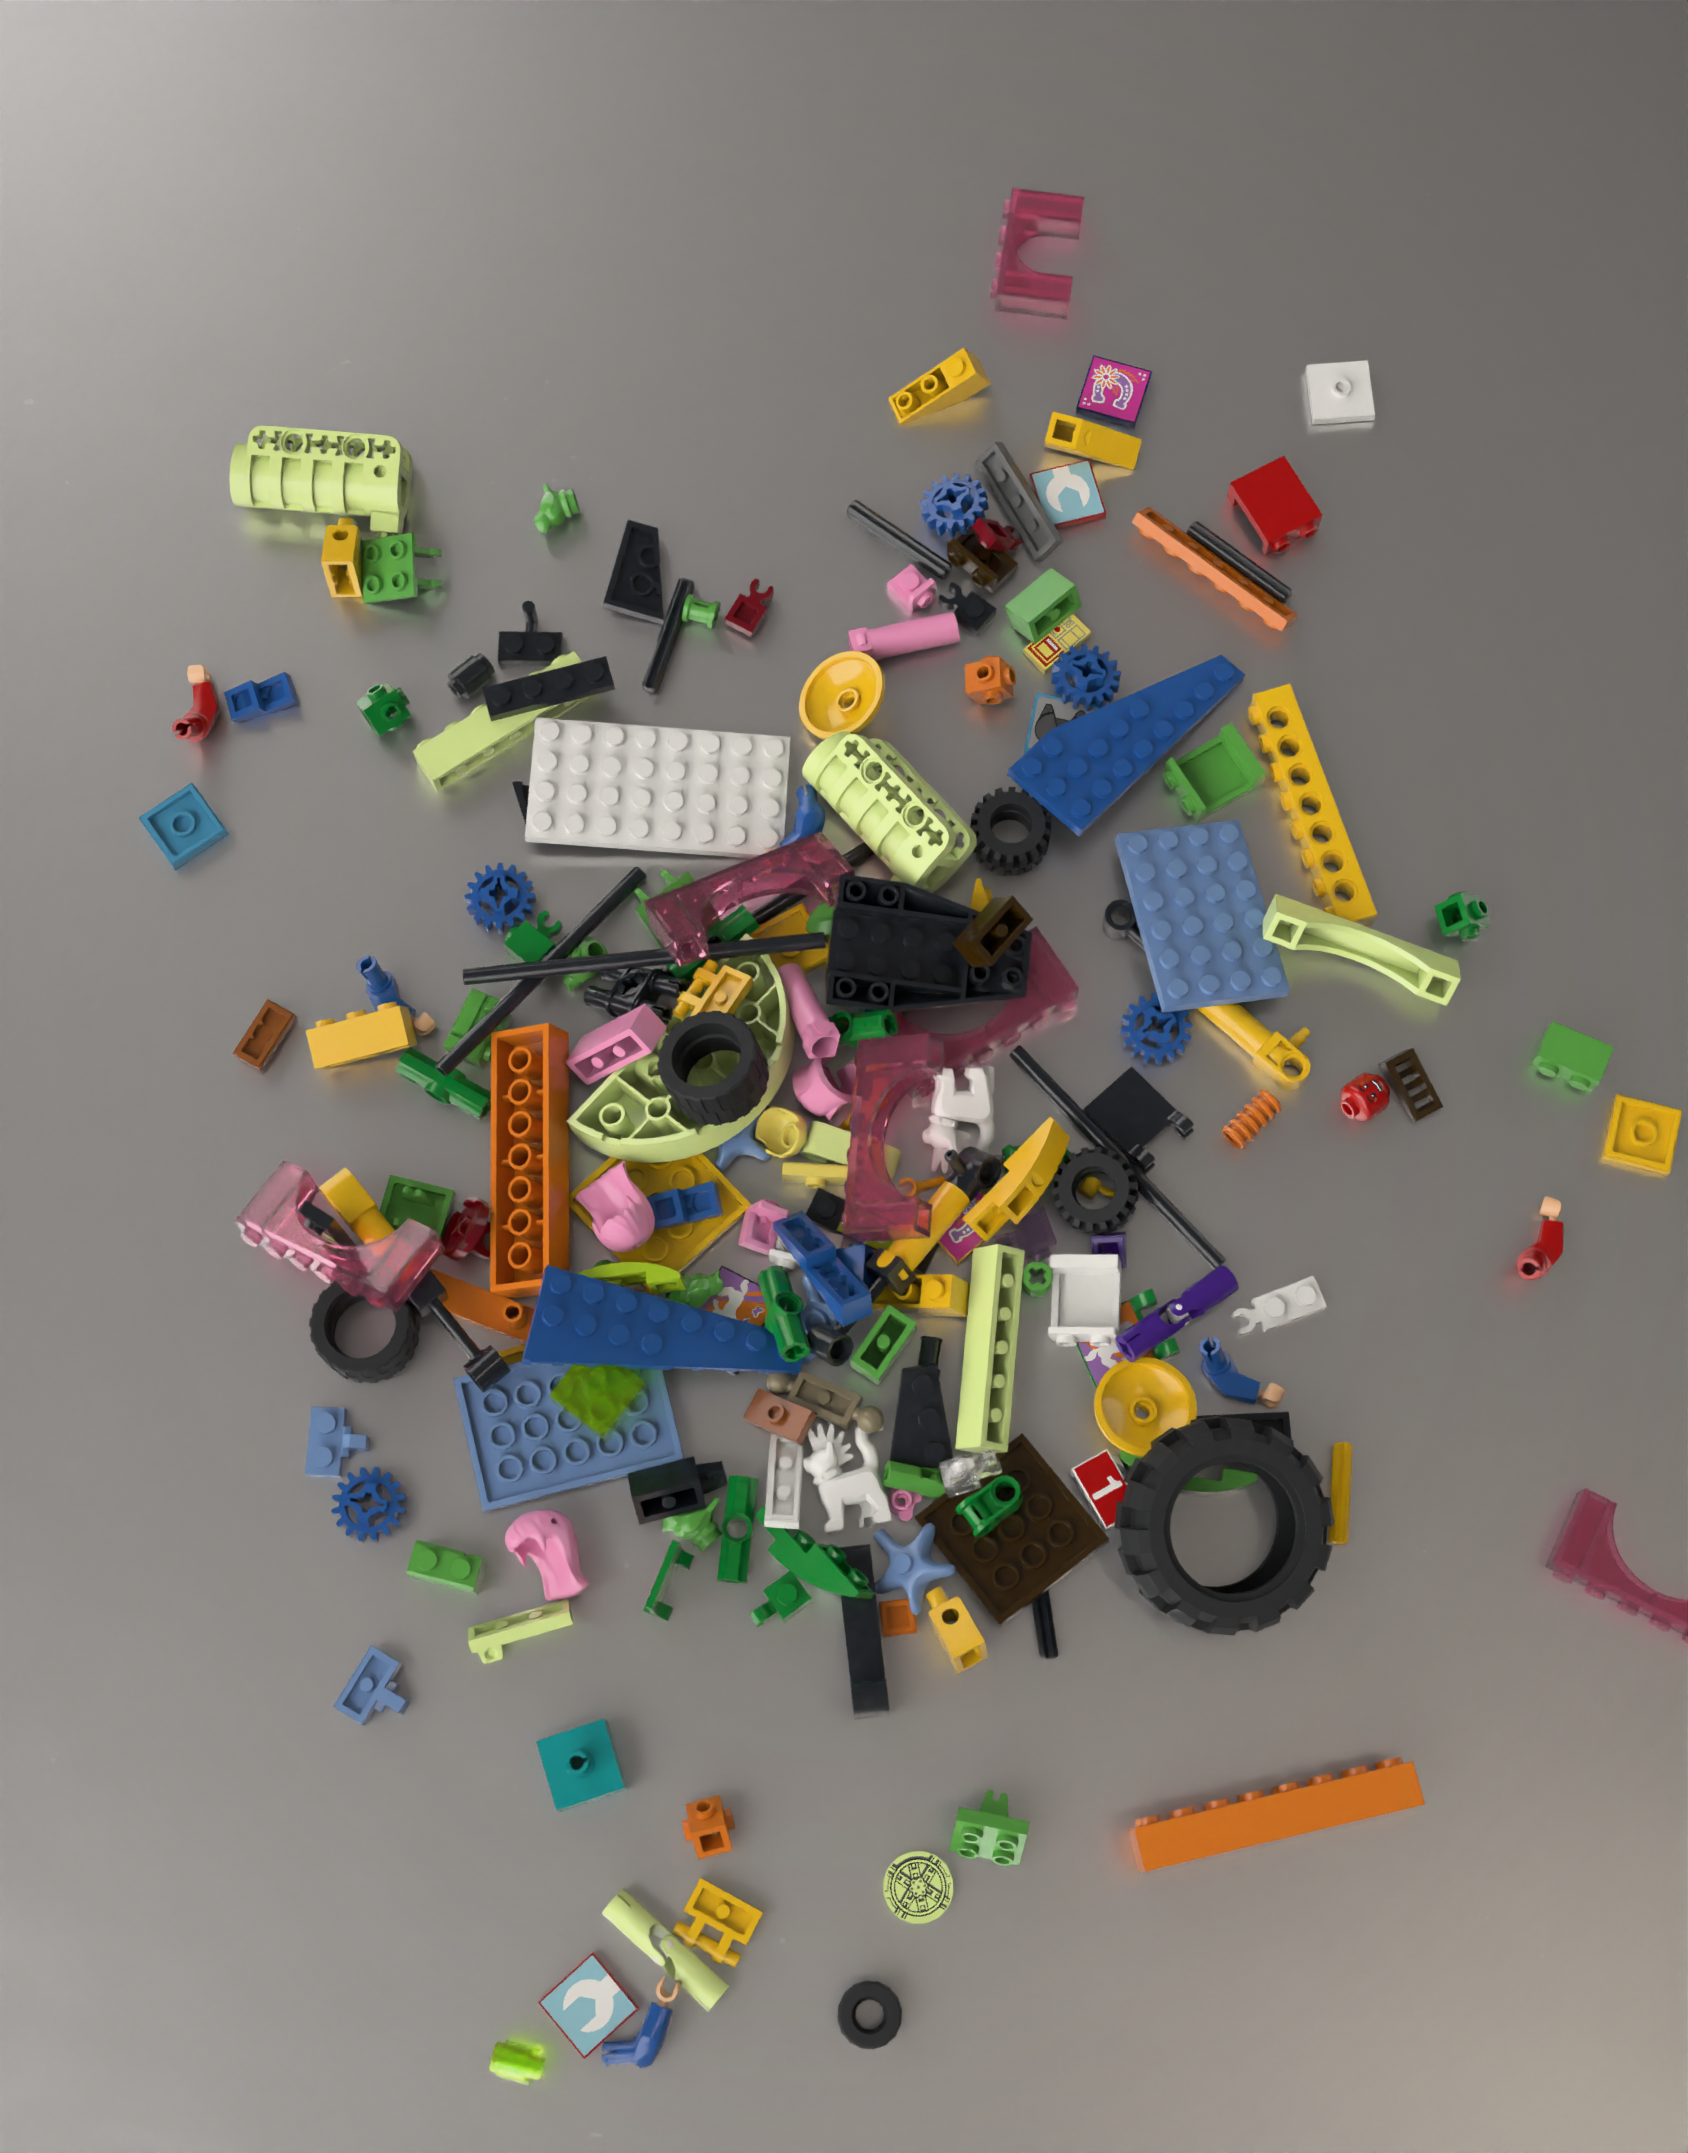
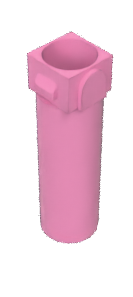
(905, 636)
(817, 1032)

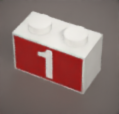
(1101, 1486)

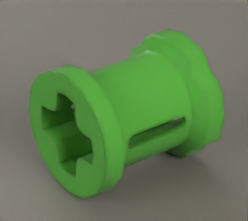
(701, 611)
(1035, 1269)

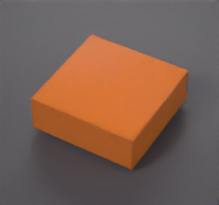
(897, 1618)

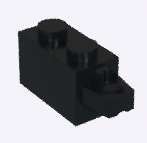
(674, 1488)

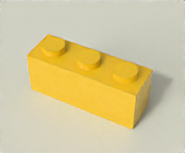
(361, 1036)

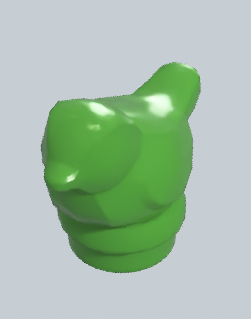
(555, 508)
(588, 948)
(699, 1289)
(695, 1525)

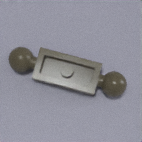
(826, 1400)

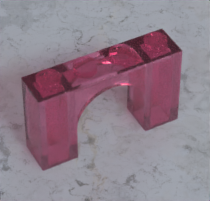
(1031, 216)

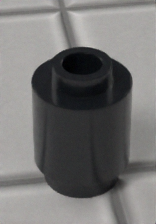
(470, 676)

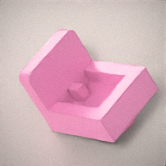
(757, 1225)

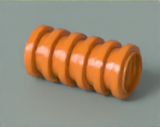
(1251, 1119)

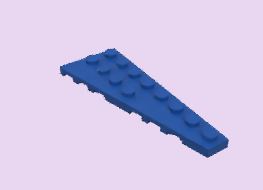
(611, 1325)

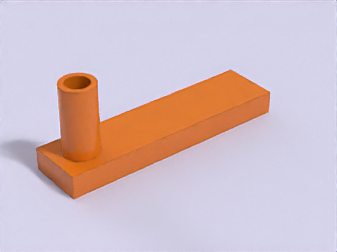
(486, 1308)

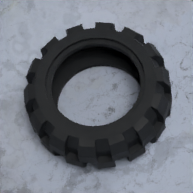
(1298, 1542)

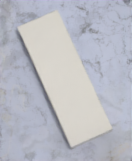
(783, 1483)

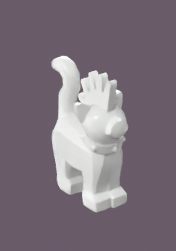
(955, 1105)
(855, 1487)

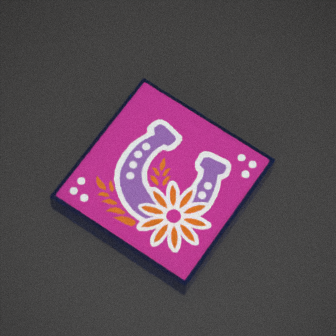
(1113, 392)

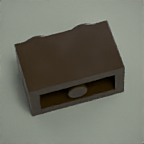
(992, 931)

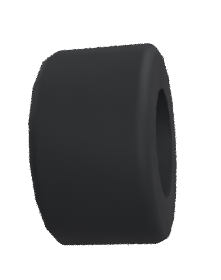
(885, 2031)

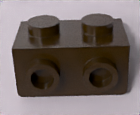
(985, 566)

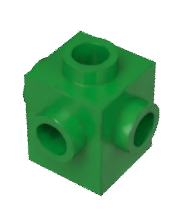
(384, 708)
(1463, 916)

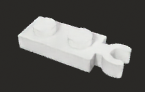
(1282, 1306)

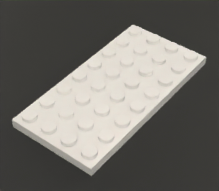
(657, 788)

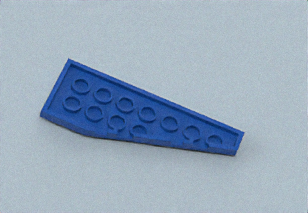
(1099, 756)

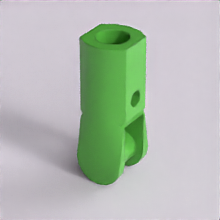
(913, 1479)

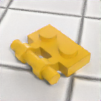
(724, 991)
(722, 1912)

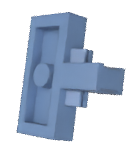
(331, 1442)
(372, 1688)

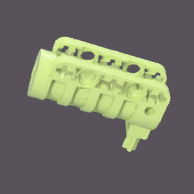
(324, 481)
(889, 809)

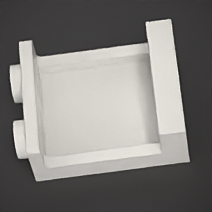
(1085, 1299)

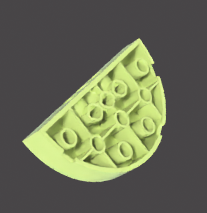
(632, 1109)

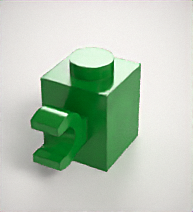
(530, 944)
(784, 1598)

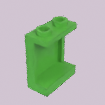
(1214, 774)

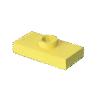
(814, 1174)

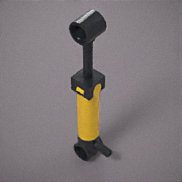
(894, 1267)

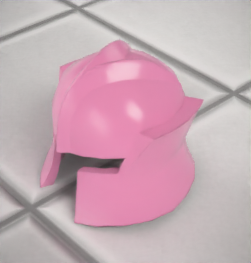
(818, 1090)

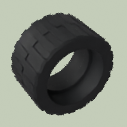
(697, 1038)
(371, 1369)

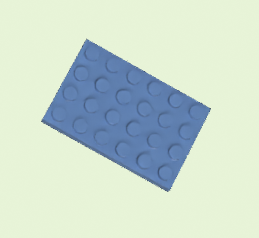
(1200, 915)
(534, 1449)

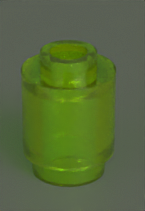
(517, 2062)

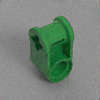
(989, 1506)

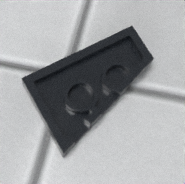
(636, 576)
(920, 1420)

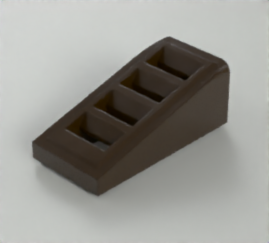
(1421, 1079)

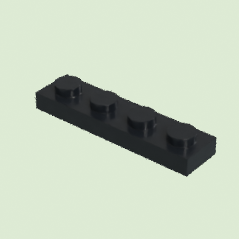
(548, 688)

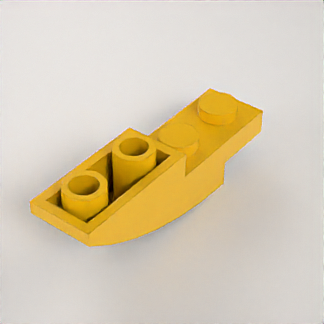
(1028, 1176)

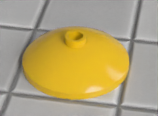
(842, 694)
(1143, 1386)

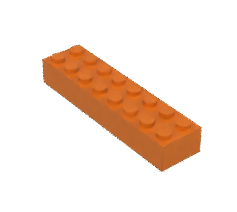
(528, 1157)
(1276, 1816)

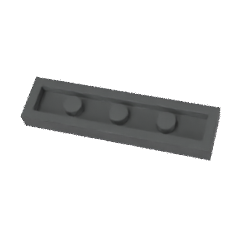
(1019, 501)

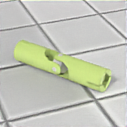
(675, 1958)

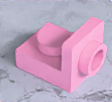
(913, 588)

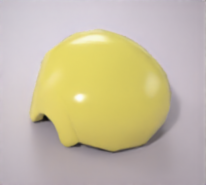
(781, 1131)

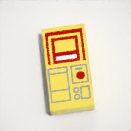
(1047, 650)

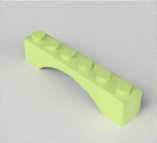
(1413, 966)

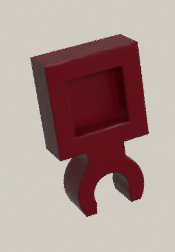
(995, 536)
(749, 611)

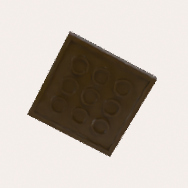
(1026, 1549)

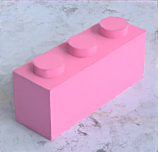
(616, 1044)

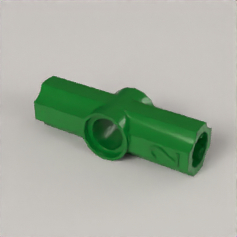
(729, 929)
(864, 1026)
(448, 1090)
(783, 1314)
(741, 1507)

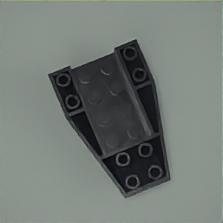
(898, 954)

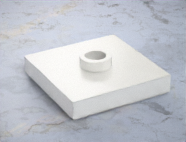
(1340, 392)

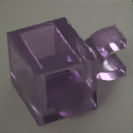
(1032, 1235)

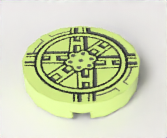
(918, 1887)

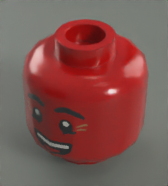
(1364, 1097)

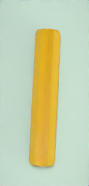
(1341, 1492)

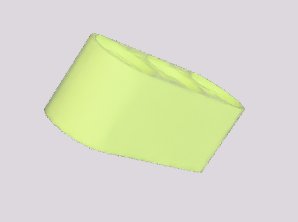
(830, 1146)

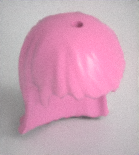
(619, 1210)
(553, 1546)

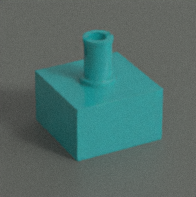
(581, 1765)

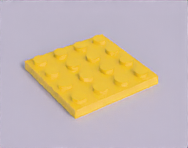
(675, 1245)

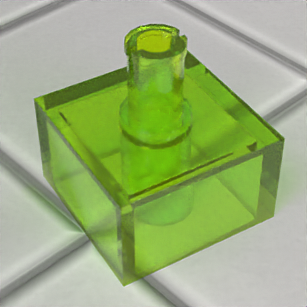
(598, 1396)

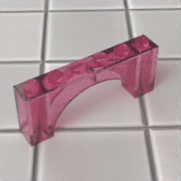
(688, 912)
(1048, 991)
(884, 1075)
(380, 1270)
(1590, 1557)

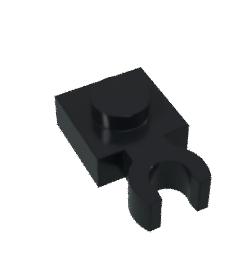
(969, 611)

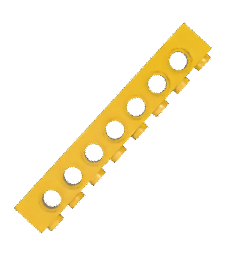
(1282, 706)

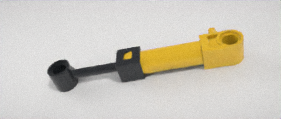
(1268, 1050)
(369, 1224)

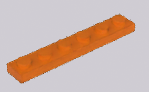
(1206, 563)

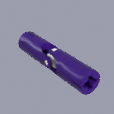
(1193, 1303)

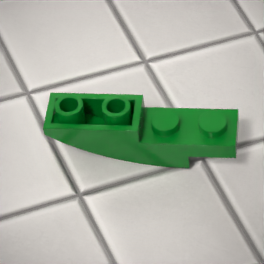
(816, 1563)

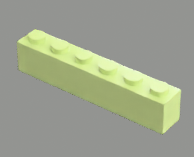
(478, 739)
(990, 1349)

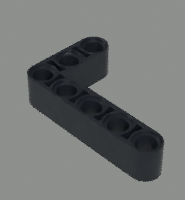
(864, 1642)

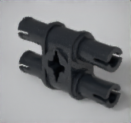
(634, 989)

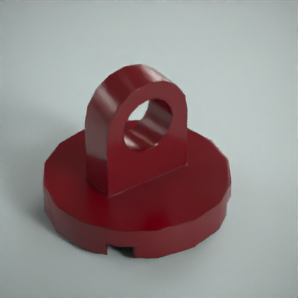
(467, 1230)

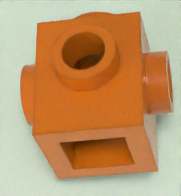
(989, 680)
(708, 1826)

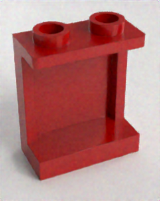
(1276, 505)

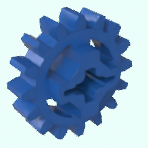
(954, 504)
(1085, 677)
(488, 896)
(1143, 1036)
(365, 1518)

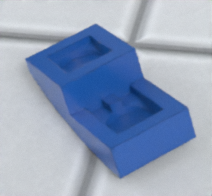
(260, 699)
(686, 1206)

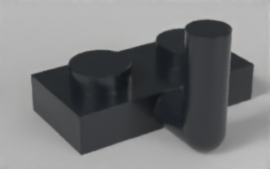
(531, 646)

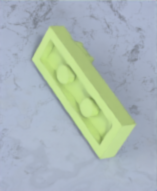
(492, 1635)

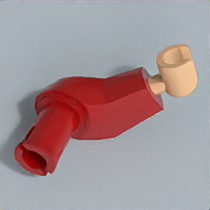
(205, 709)
(1542, 1255)

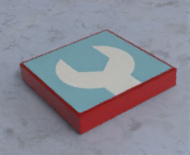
(1069, 494)
(588, 2005)

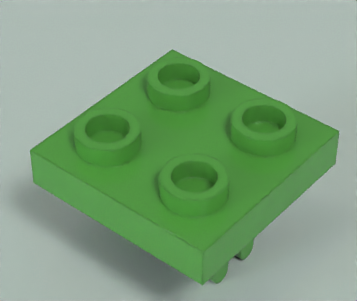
(417, 1201)
(989, 1832)

